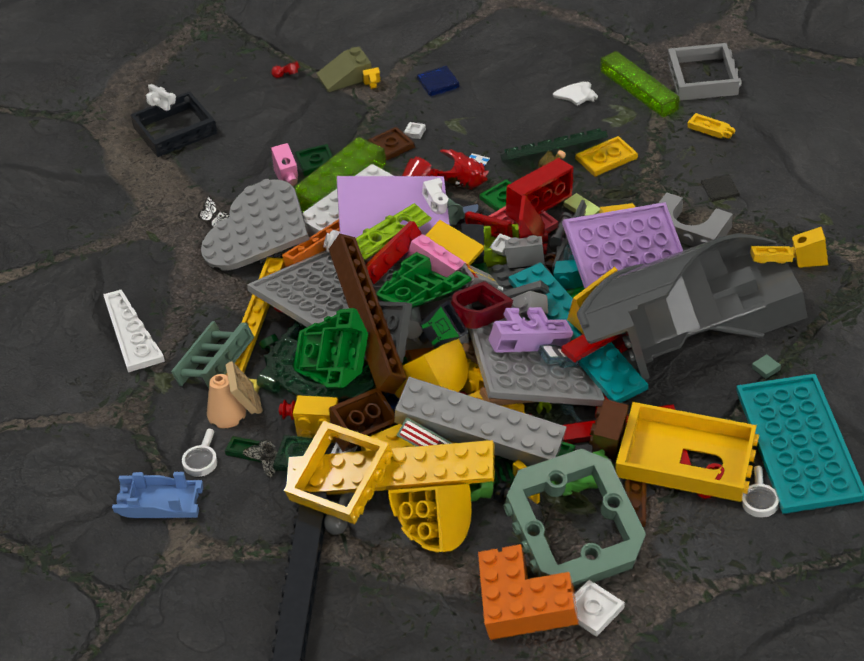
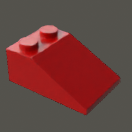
(531, 223)

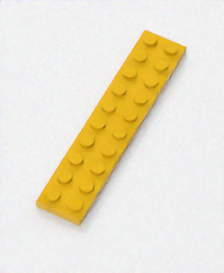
(408, 467)

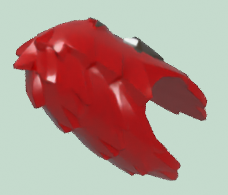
(465, 172)

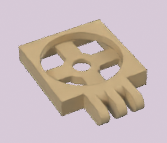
(243, 389)

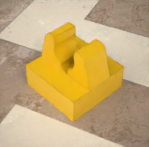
(371, 77)

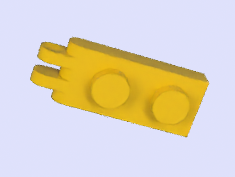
(710, 126)

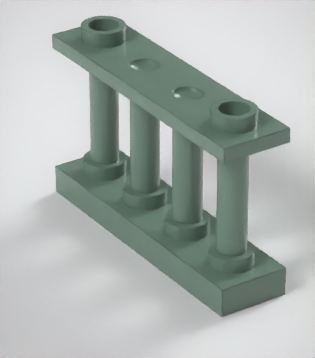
(227, 352)

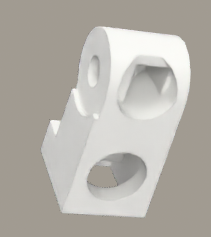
(434, 196)

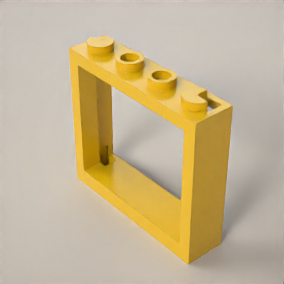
(313, 456)

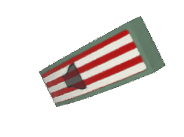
(419, 435)

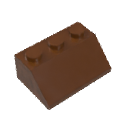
(364, 414)

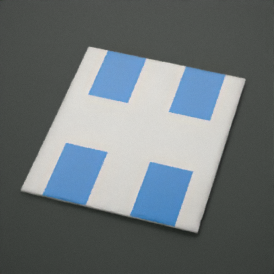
(481, 159)

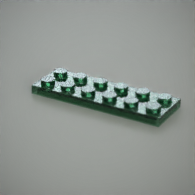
(549, 145)

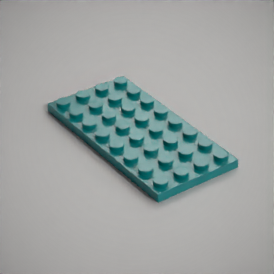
(801, 443)

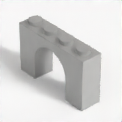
(716, 226)

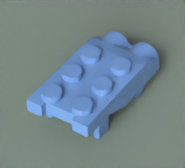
(158, 496)

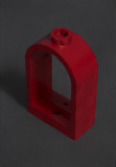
(488, 296)

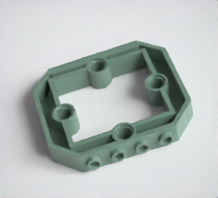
(565, 470)

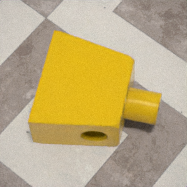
(810, 248)

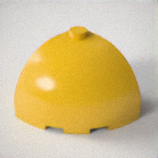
(442, 366)
(434, 515)

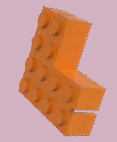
(521, 604)

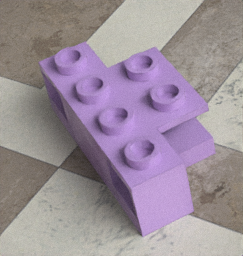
(527, 336)

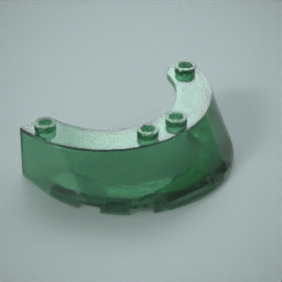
(305, 386)

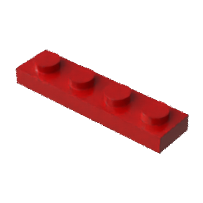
(392, 251)

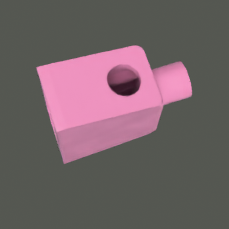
(284, 172)

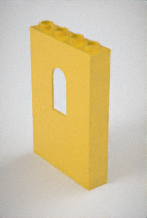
(656, 442)

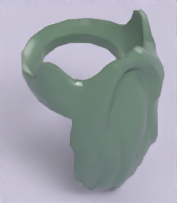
(455, 212)

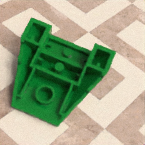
(419, 284)
(333, 349)

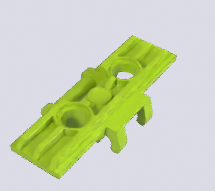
(379, 235)

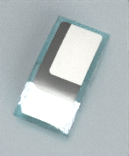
(553, 354)

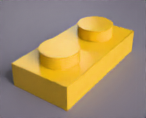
(777, 254)

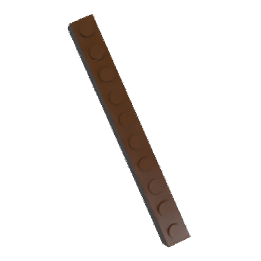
(360, 294)

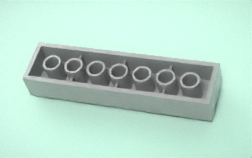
(472, 420)

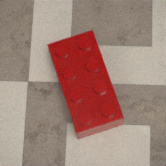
(542, 187)

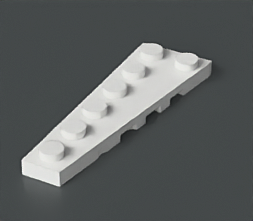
(133, 338)

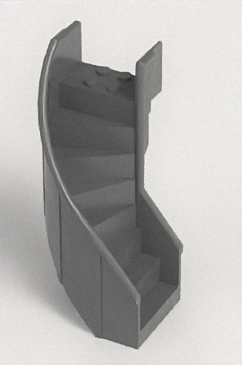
(690, 293)

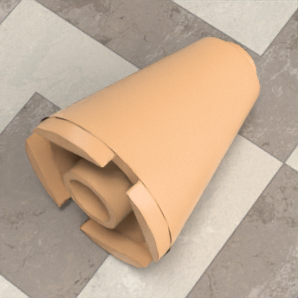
(222, 405)

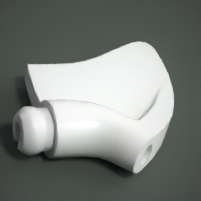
(576, 93)

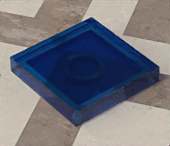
(438, 80)

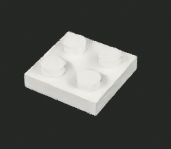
(596, 607)

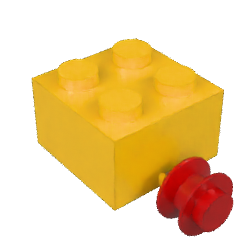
(308, 413)

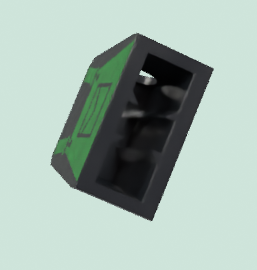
(442, 326)

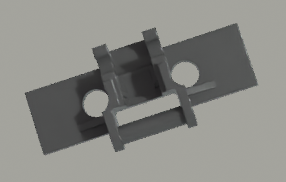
(559, 240)

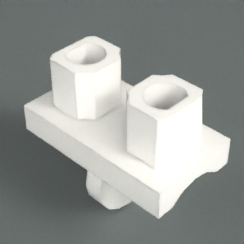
(160, 97)

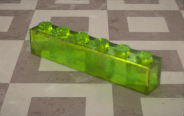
(640, 84)

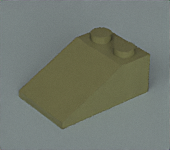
(344, 69)

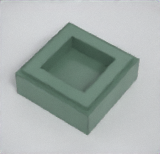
(766, 366)

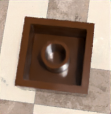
(609, 428)

